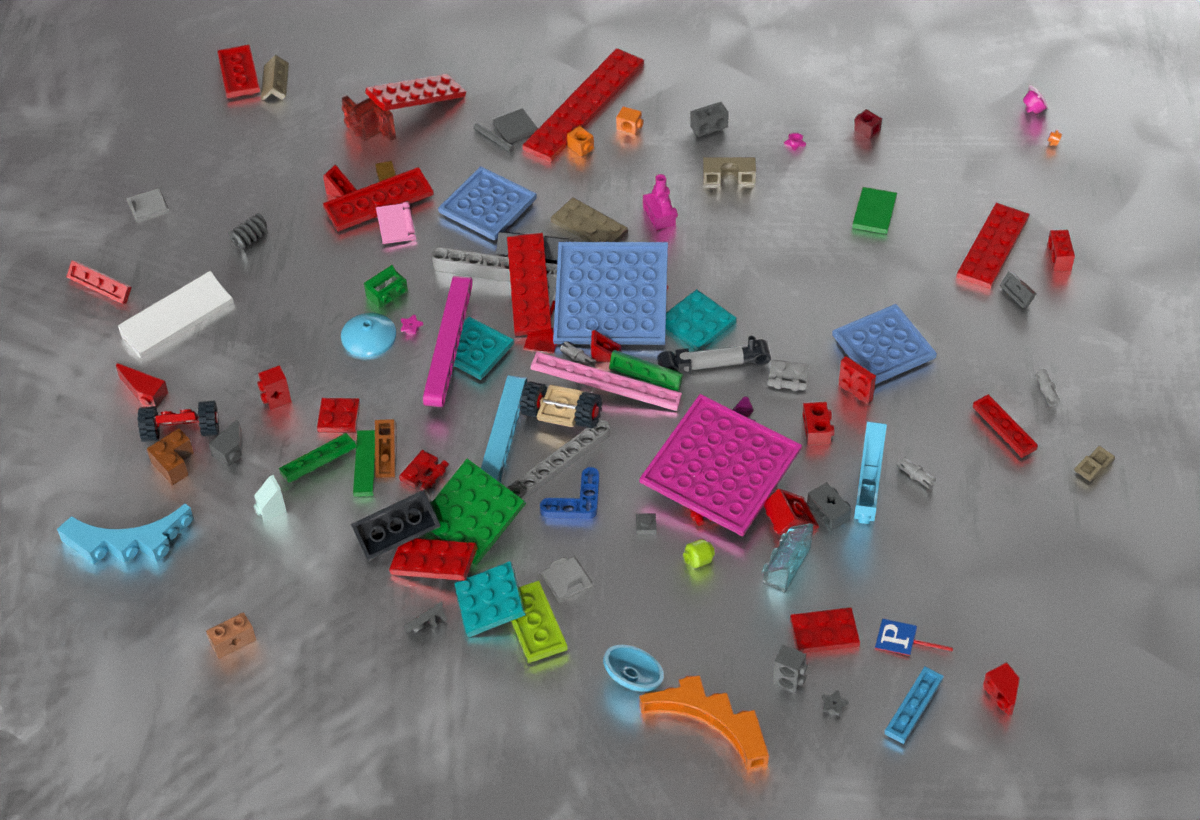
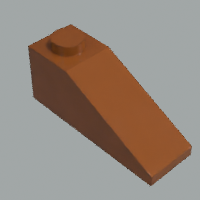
(385, 448)

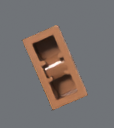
(231, 635)

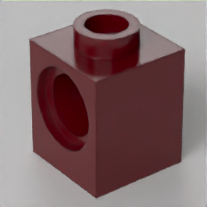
(867, 124)

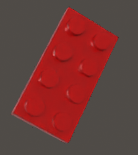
(238, 71)
(434, 559)

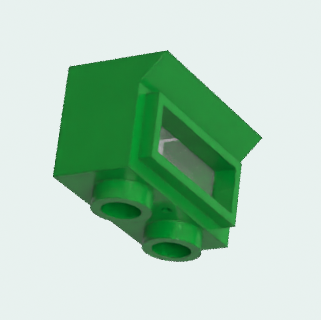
(385, 286)

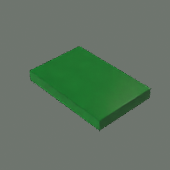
(874, 210)

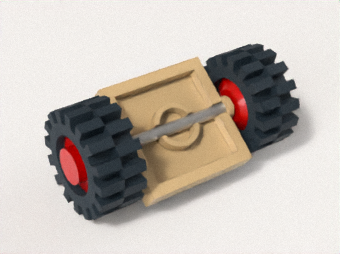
(561, 405)

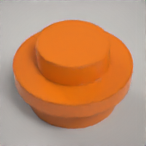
(1054, 137)

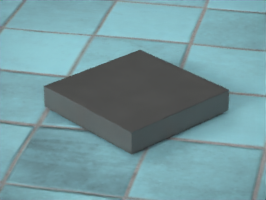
(515, 126)

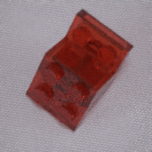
(368, 119)

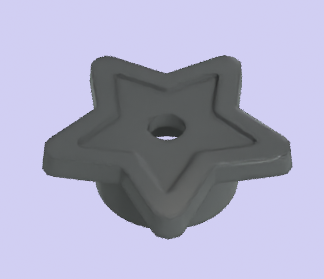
(830, 707)

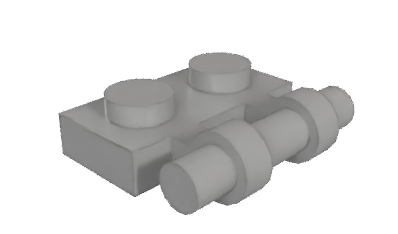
(788, 375)

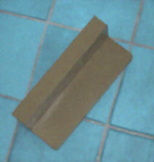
(275, 78)

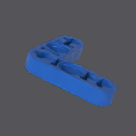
(579, 505)

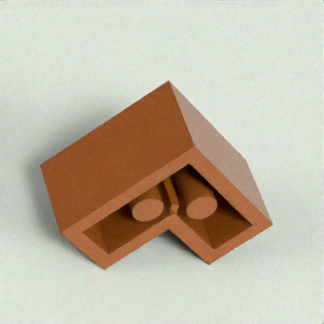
(169, 456)

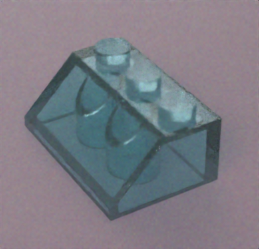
(788, 557)

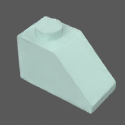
(269, 500)

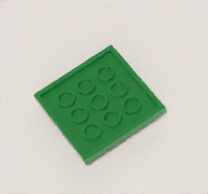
(475, 509)

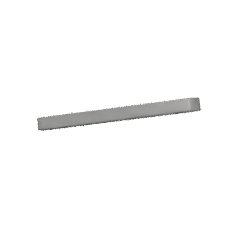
(561, 453)

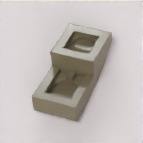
(1094, 464)

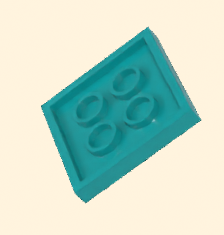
(698, 320)
(480, 348)
(489, 599)

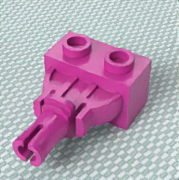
(658, 205)

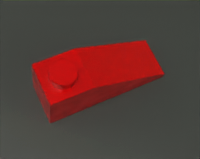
(146, 388)

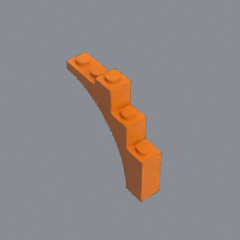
(690, 699)

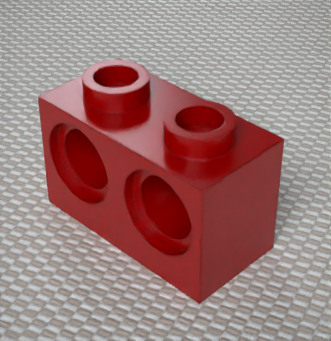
(1060, 250)
(817, 423)

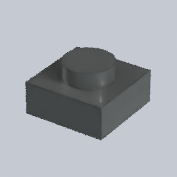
(646, 523)

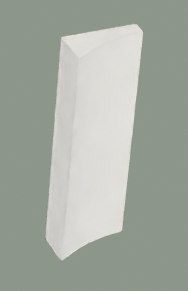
(174, 314)

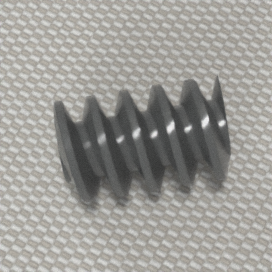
(248, 231)

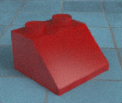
(788, 510)

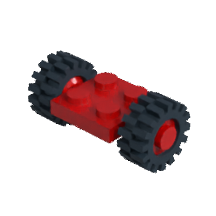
(150, 421)

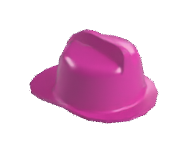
(1034, 101)

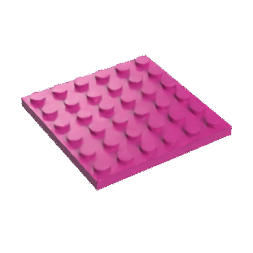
(720, 464)

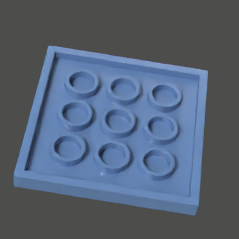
(487, 203)
(884, 343)

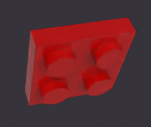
(857, 380)
(338, 415)

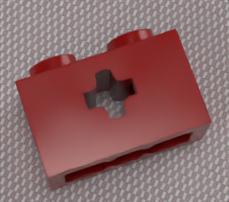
(274, 387)

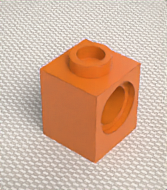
(629, 120)
(580, 141)

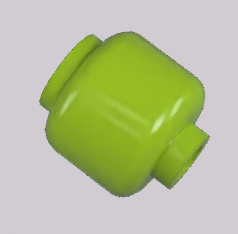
(699, 553)

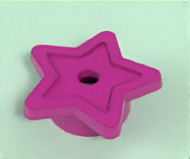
(795, 140)
(411, 329)

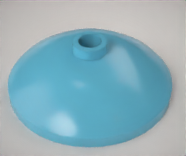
(368, 334)
(633, 668)

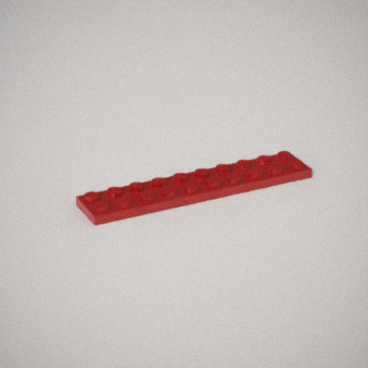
(583, 104)

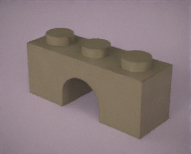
(741, 167)

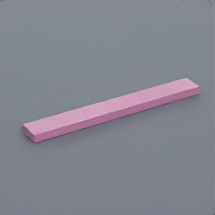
(606, 381)

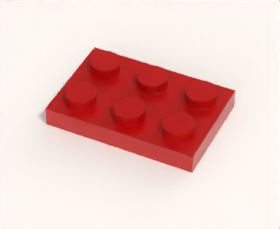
(824, 630)

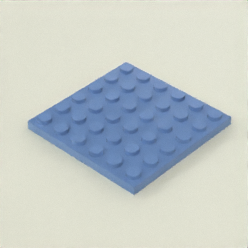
(611, 290)

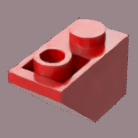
(1003, 685)

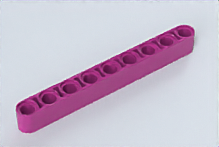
(447, 342)

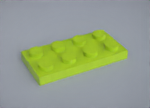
(538, 629)

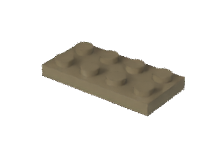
(588, 223)

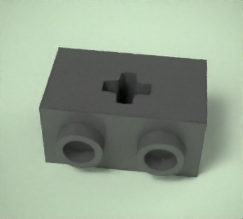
(829, 506)

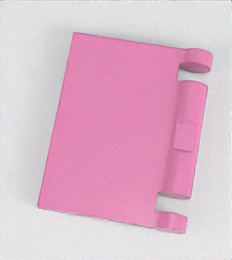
(396, 223)

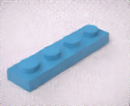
(914, 705)

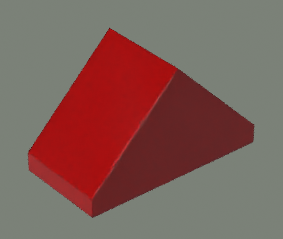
(337, 183)
(602, 347)

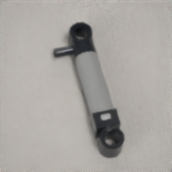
(685, 361)

